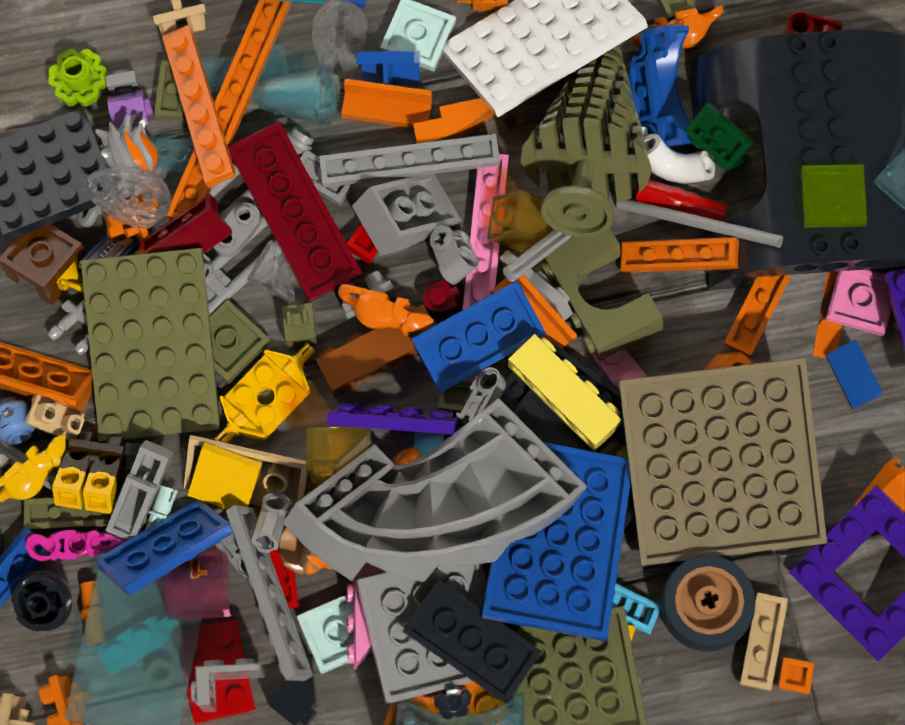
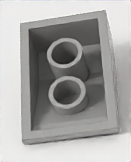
(404, 212)

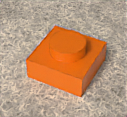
(795, 676)

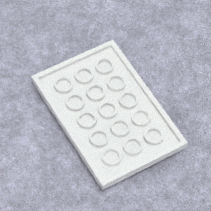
(537, 45)

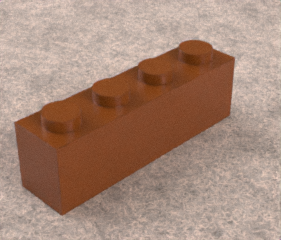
(367, 356)

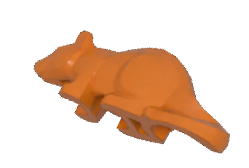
(697, 24)
(377, 312)

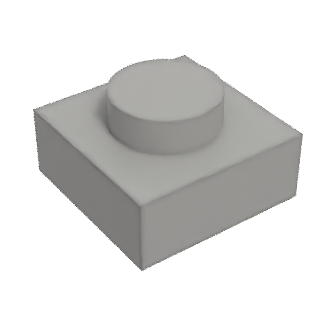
(122, 82)

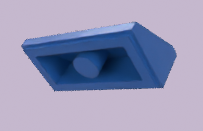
(854, 374)

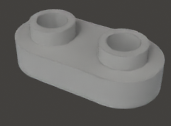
(241, 229)

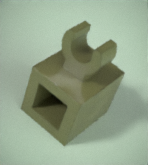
(299, 324)

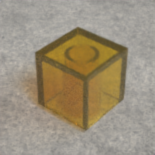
(517, 220)

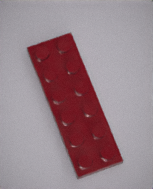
(294, 212)

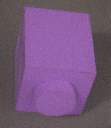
(129, 104)

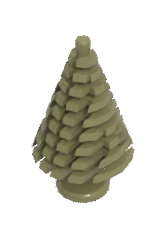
(591, 134)

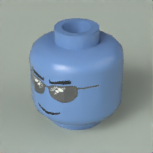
(12, 421)

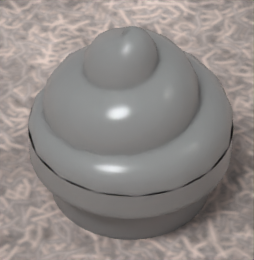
(300, 140)

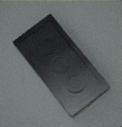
(471, 644)

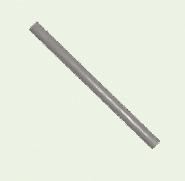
(701, 222)

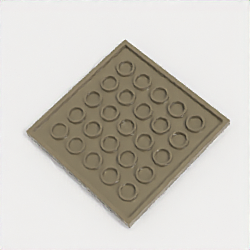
(723, 461)

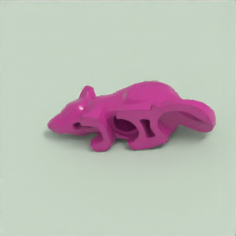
(72, 544)

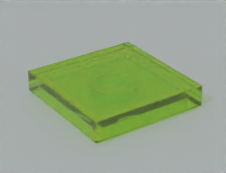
(833, 195)

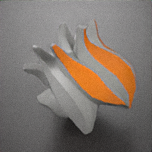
(128, 145)

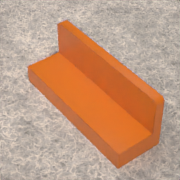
(385, 103)
(555, 327)

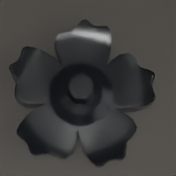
(453, 702)

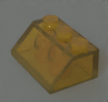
(333, 448)

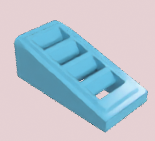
(630, 596)

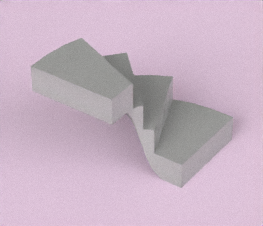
(445, 508)

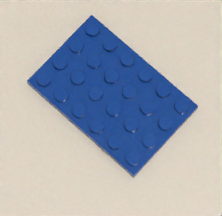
(568, 569)

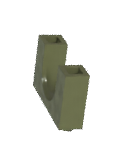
(604, 330)

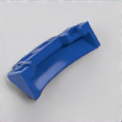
(656, 84)

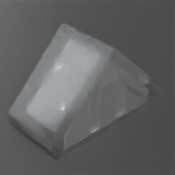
(273, 273)

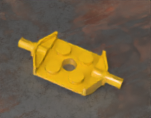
(274, 373)

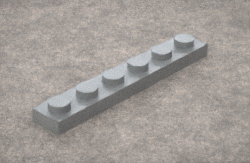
(409, 160)
(270, 597)

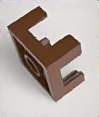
(42, 259)

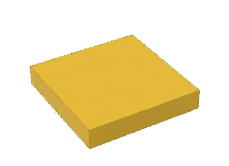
(224, 477)

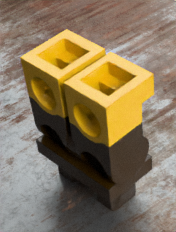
(90, 473)

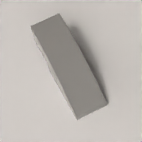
(139, 490)

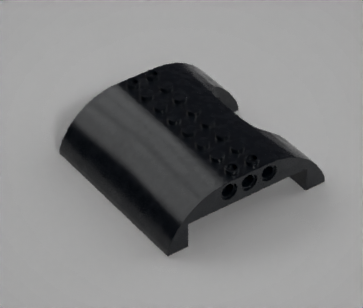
(815, 104)

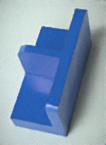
(390, 67)

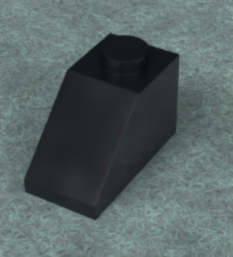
(296, 699)

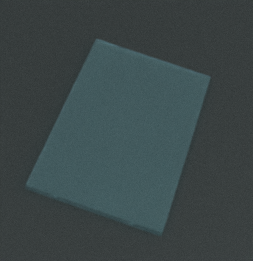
(132, 659)

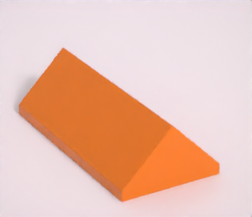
(32, 374)

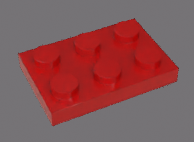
(233, 696)

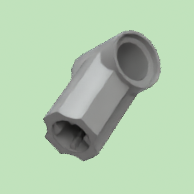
(270, 522)

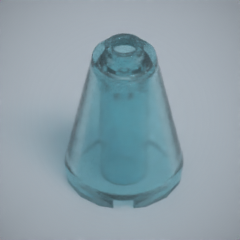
(300, 95)

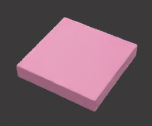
(860, 301)

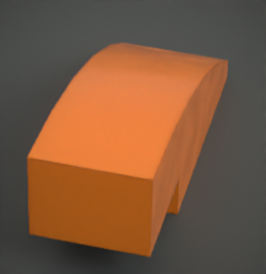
(454, 122)

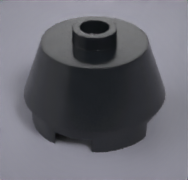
(42, 601)

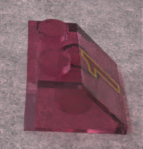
(198, 589)

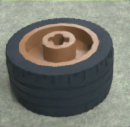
(711, 580)

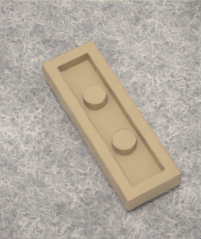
(763, 642)

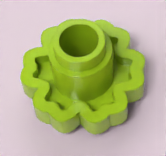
(78, 77)

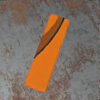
(827, 333)

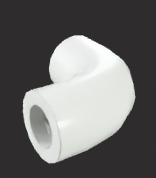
(678, 166)

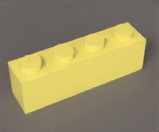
(565, 392)

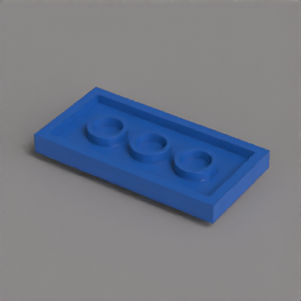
(477, 336)
(163, 547)

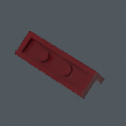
(192, 229)

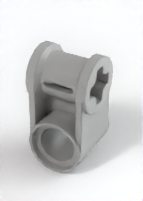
(453, 253)

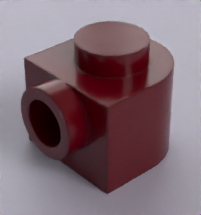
(441, 299)

